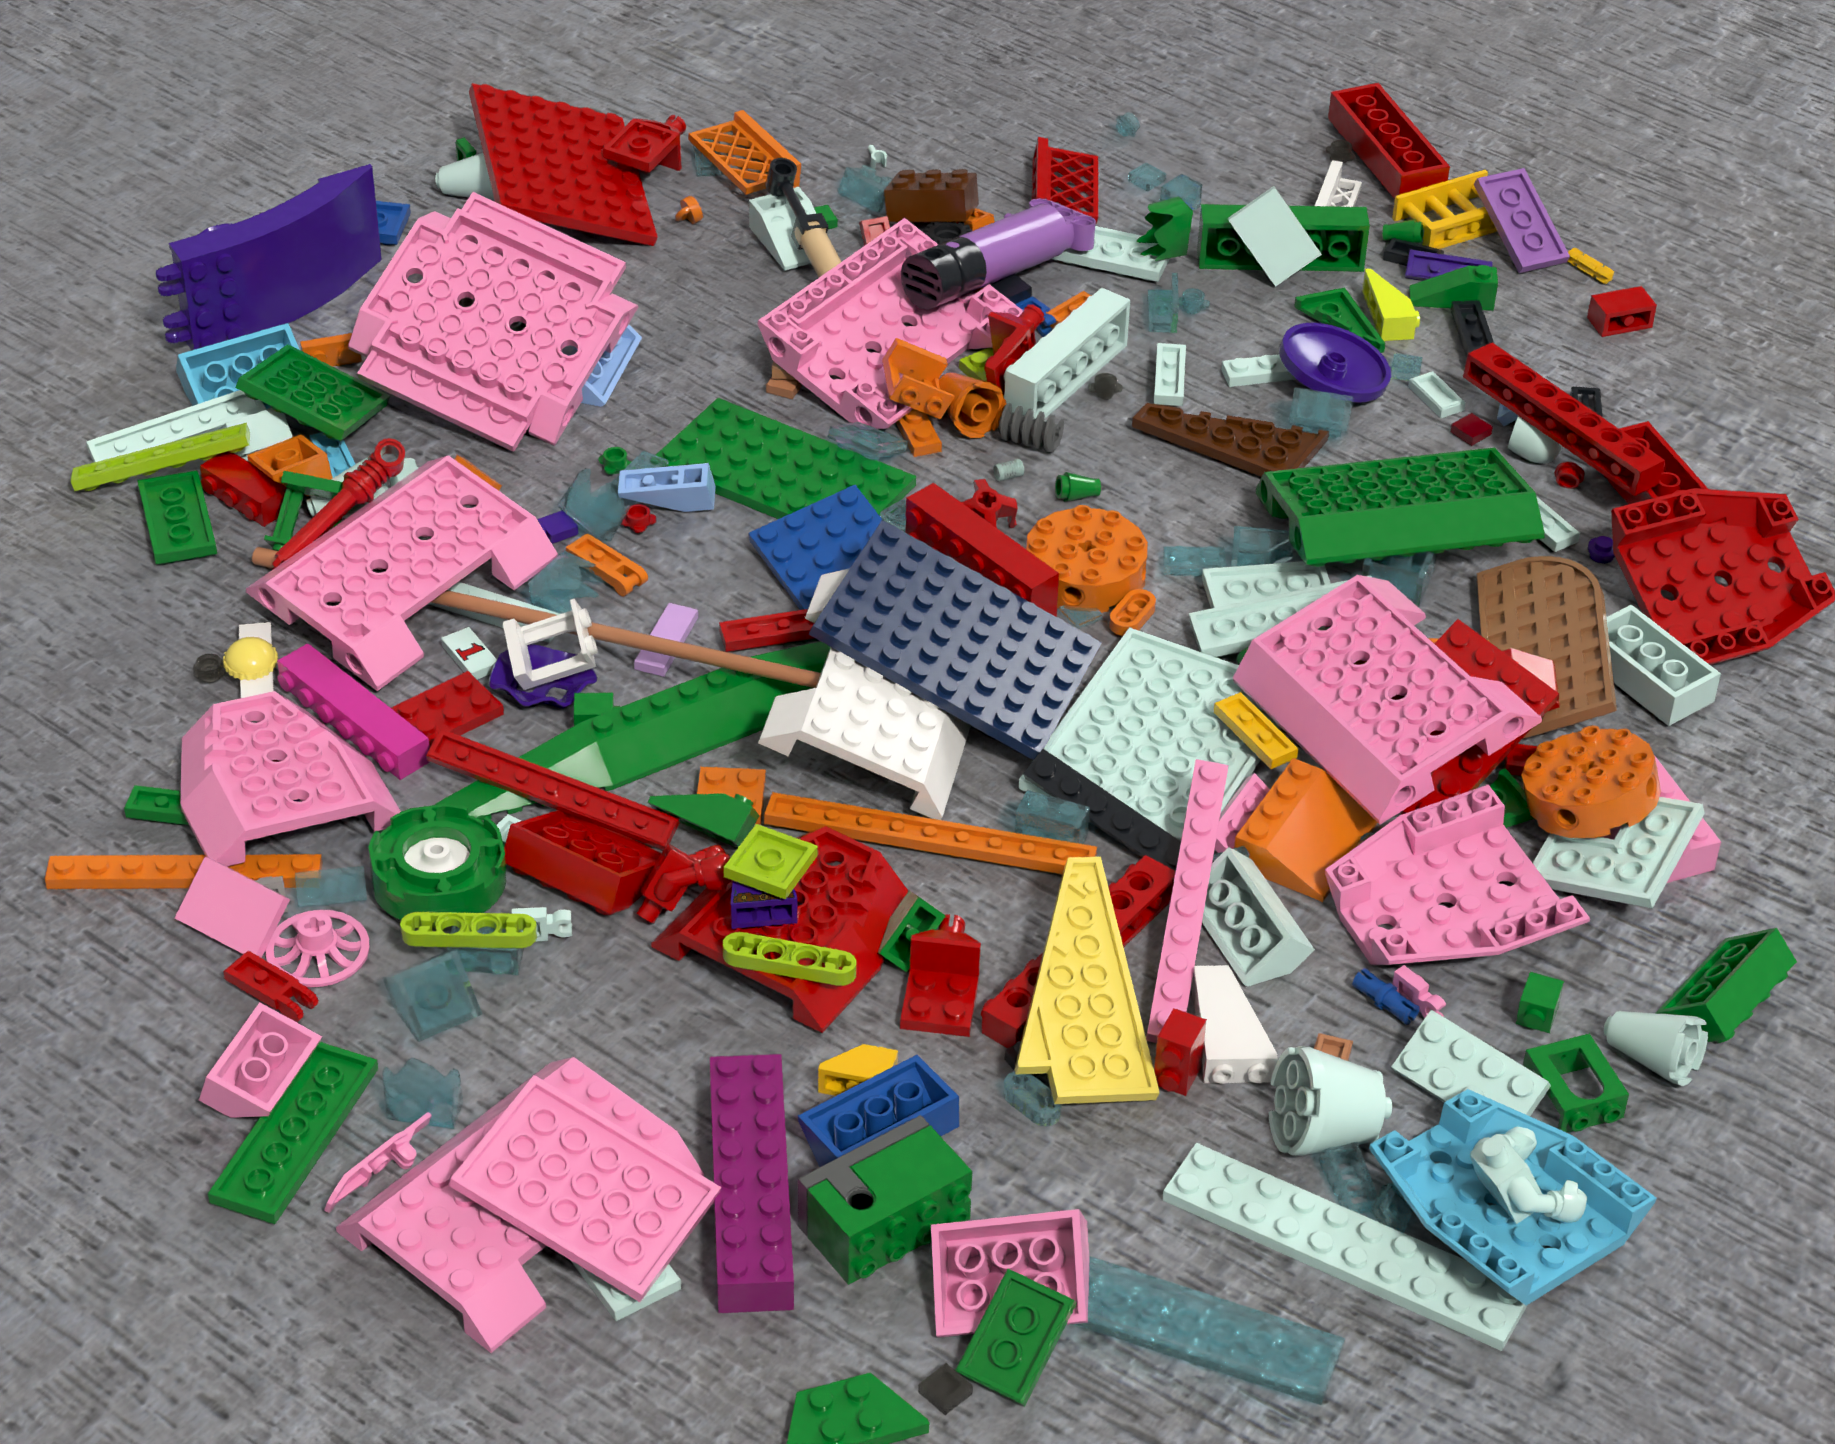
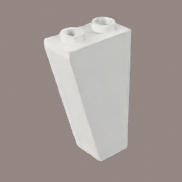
(1234, 1038)

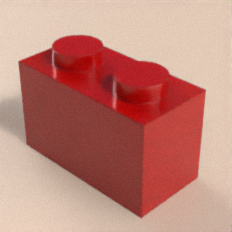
(1621, 311)
(1179, 1051)

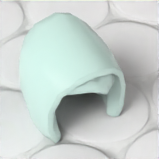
(1532, 443)

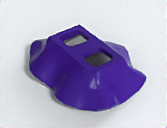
(503, 678)

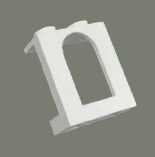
(519, 637)

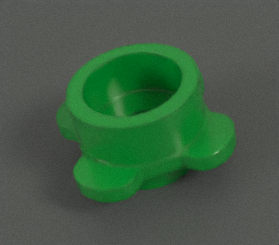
(614, 460)

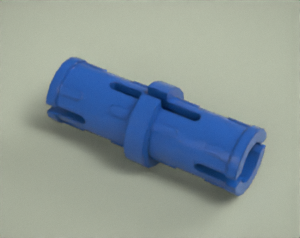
(1385, 996)

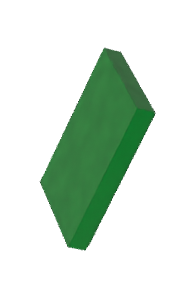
(1016, 1337)

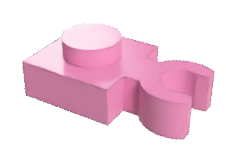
(1416, 990)

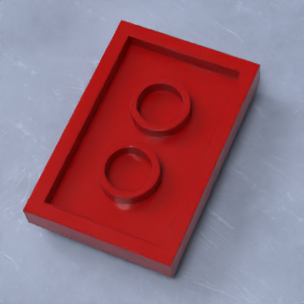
(452, 706)

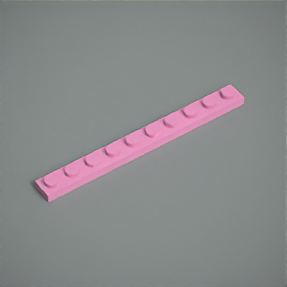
(1188, 894)

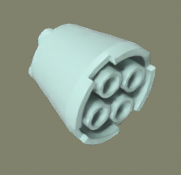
(1325, 1102)

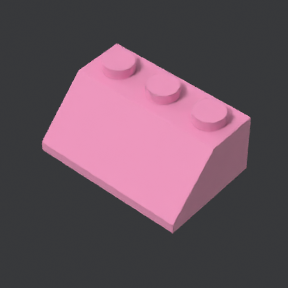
(258, 1065)

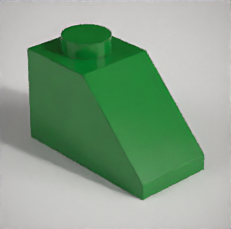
(909, 918)

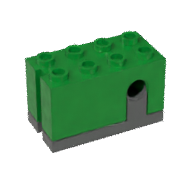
(883, 1199)

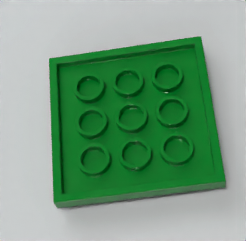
(312, 392)

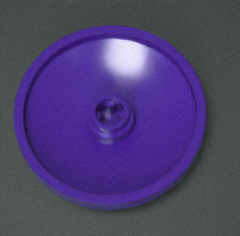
(1335, 361)

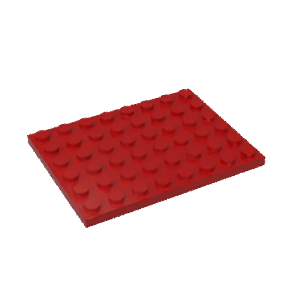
(552, 165)

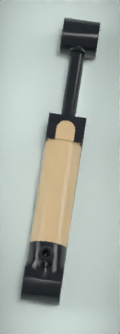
(808, 230)

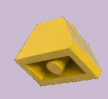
(854, 1068)

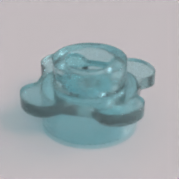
(1193, 301)

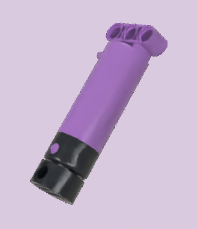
(995, 252)

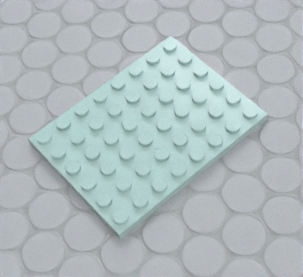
(1148, 724)

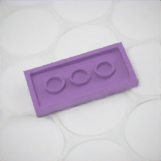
(1521, 220)

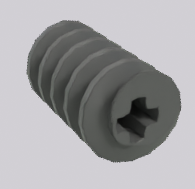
(1030, 429)

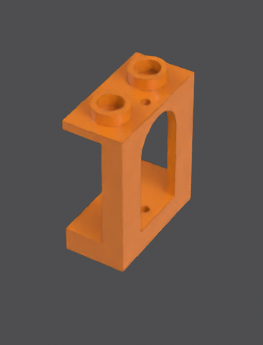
(919, 378)

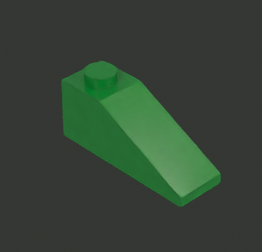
(1458, 285)
(712, 814)

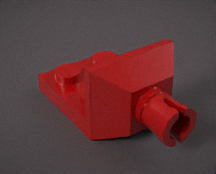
(647, 144)
(1010, 340)
(942, 980)

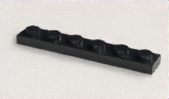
(1105, 809)

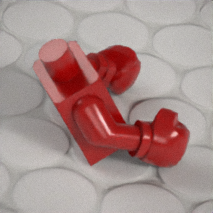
(677, 871)

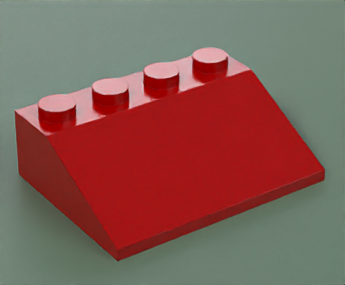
(580, 860)

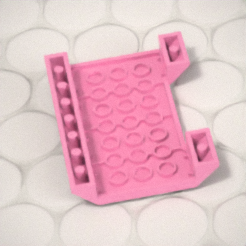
(465, 1248)

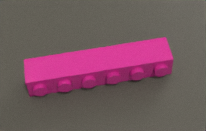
(353, 711)

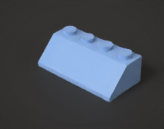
(608, 369)

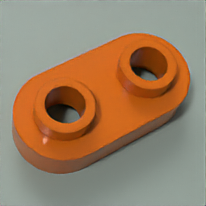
(1132, 611)

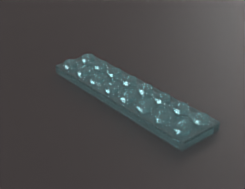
(1211, 1331)

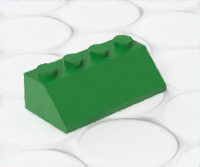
(1732, 982)

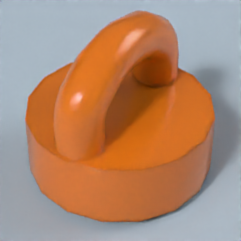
(690, 210)

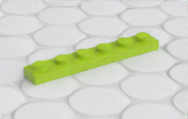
(152, 459)

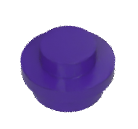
(1601, 549)

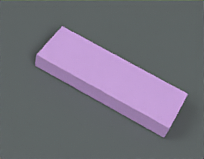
(673, 625)

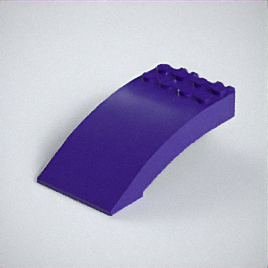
(273, 263)

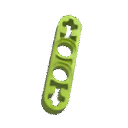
(469, 925)
(788, 963)

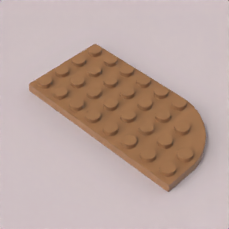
(1557, 614)

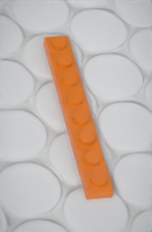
(164, 870)

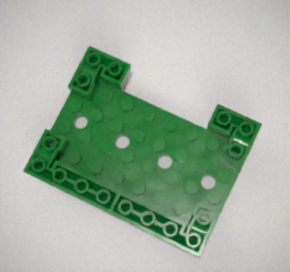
(1402, 506)

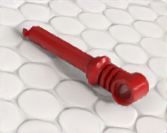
(356, 489)

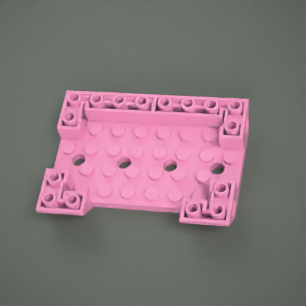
(864, 308)
(384, 534)
(1345, 710)

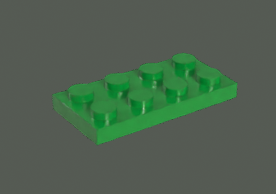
(177, 517)

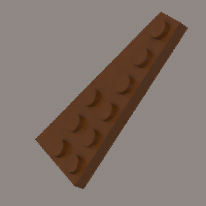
(1234, 441)

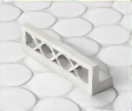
(1330, 192)

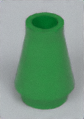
(1406, 230)
(1074, 487)

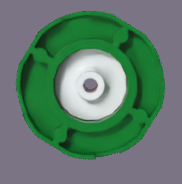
(437, 862)

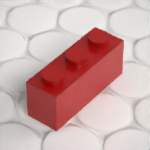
(243, 487)

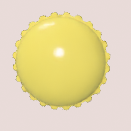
(250, 658)

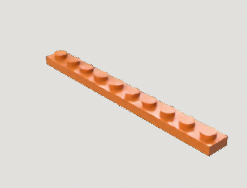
(924, 833)

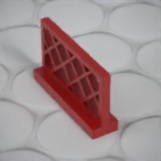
(1045, 180)

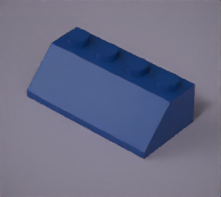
(878, 1108)

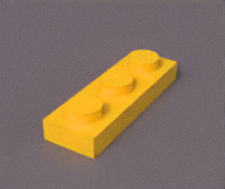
(1255, 730)

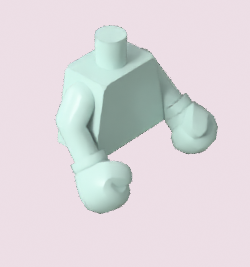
(1507, 1177)

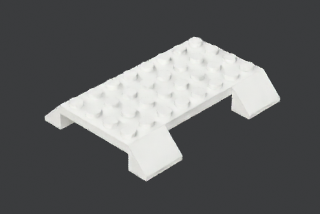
(870, 722)

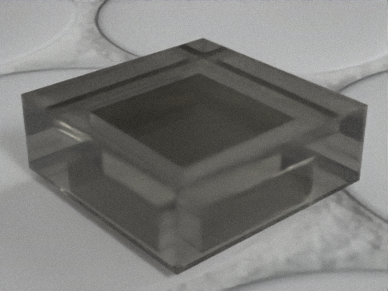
(945, 1389)

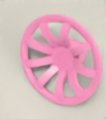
(316, 939)

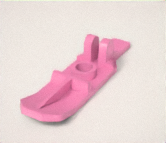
(395, 1149)

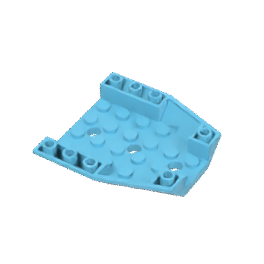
(1455, 1205)

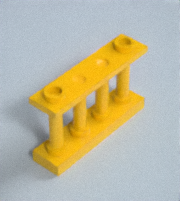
(1451, 228)

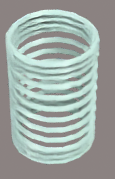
(1014, 467)

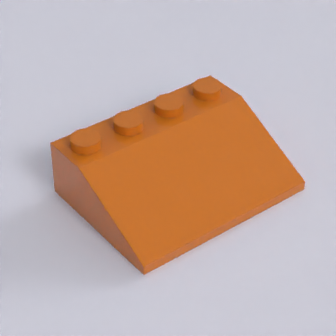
(1303, 829)

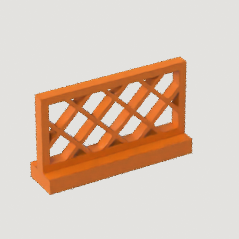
(759, 146)

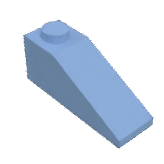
(671, 487)

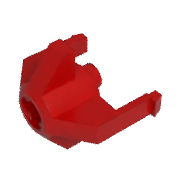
(991, 504)

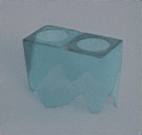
(594, 511)
(562, 582)
(410, 1092)

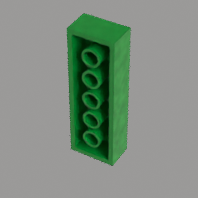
(1335, 230)

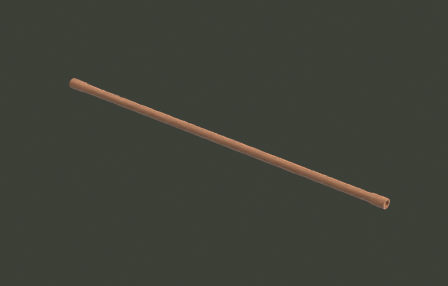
(265, 558)

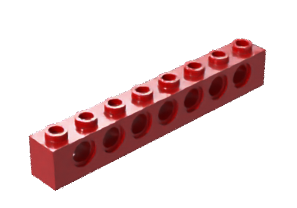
(1564, 419)
(1136, 902)

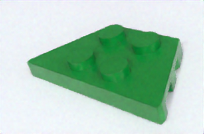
(854, 1413)

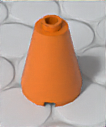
(975, 405)

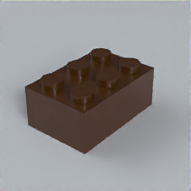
(931, 196)

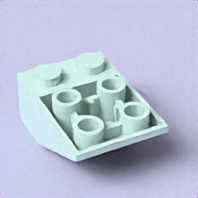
(773, 224)

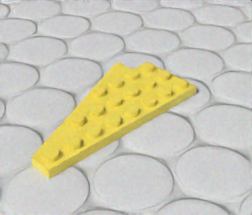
(1084, 1005)

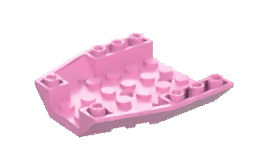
(241, 795)
(1454, 856)

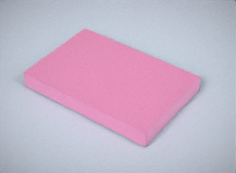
(232, 908)

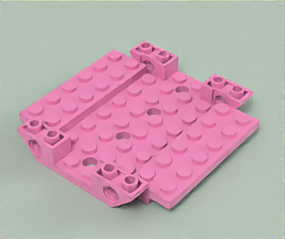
(468, 358)

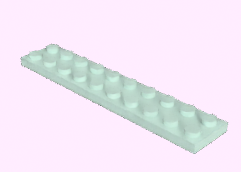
(1344, 1245)

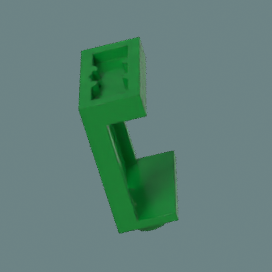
(297, 486)
(1573, 1055)

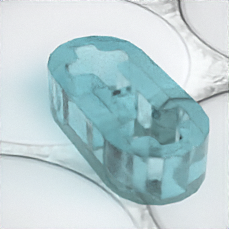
(1028, 1101)

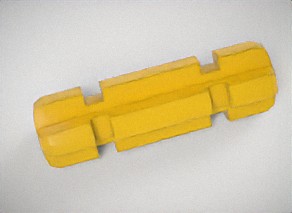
(1590, 266)

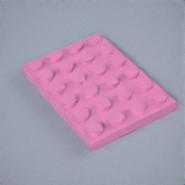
(585, 1187)

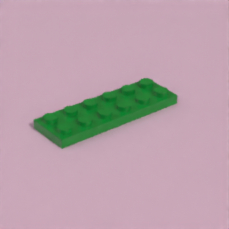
(295, 1134)

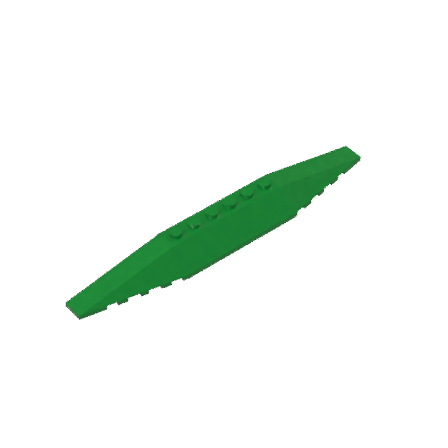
(654, 731)

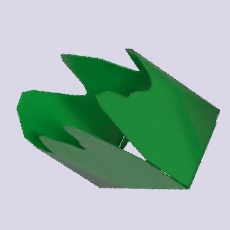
(1170, 229)

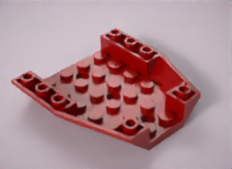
(1706, 533)
(841, 910)

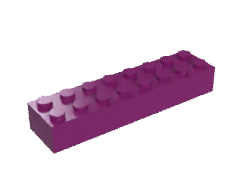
(753, 1178)

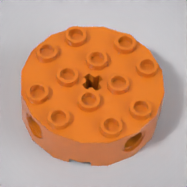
(1095, 554)
(1591, 782)

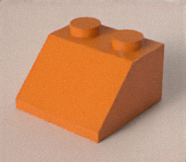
(292, 455)

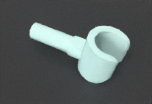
(877, 156)

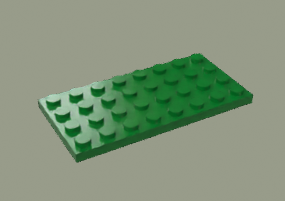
(778, 465)

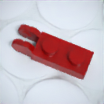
(270, 985)

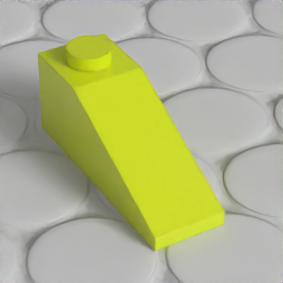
(1389, 308)

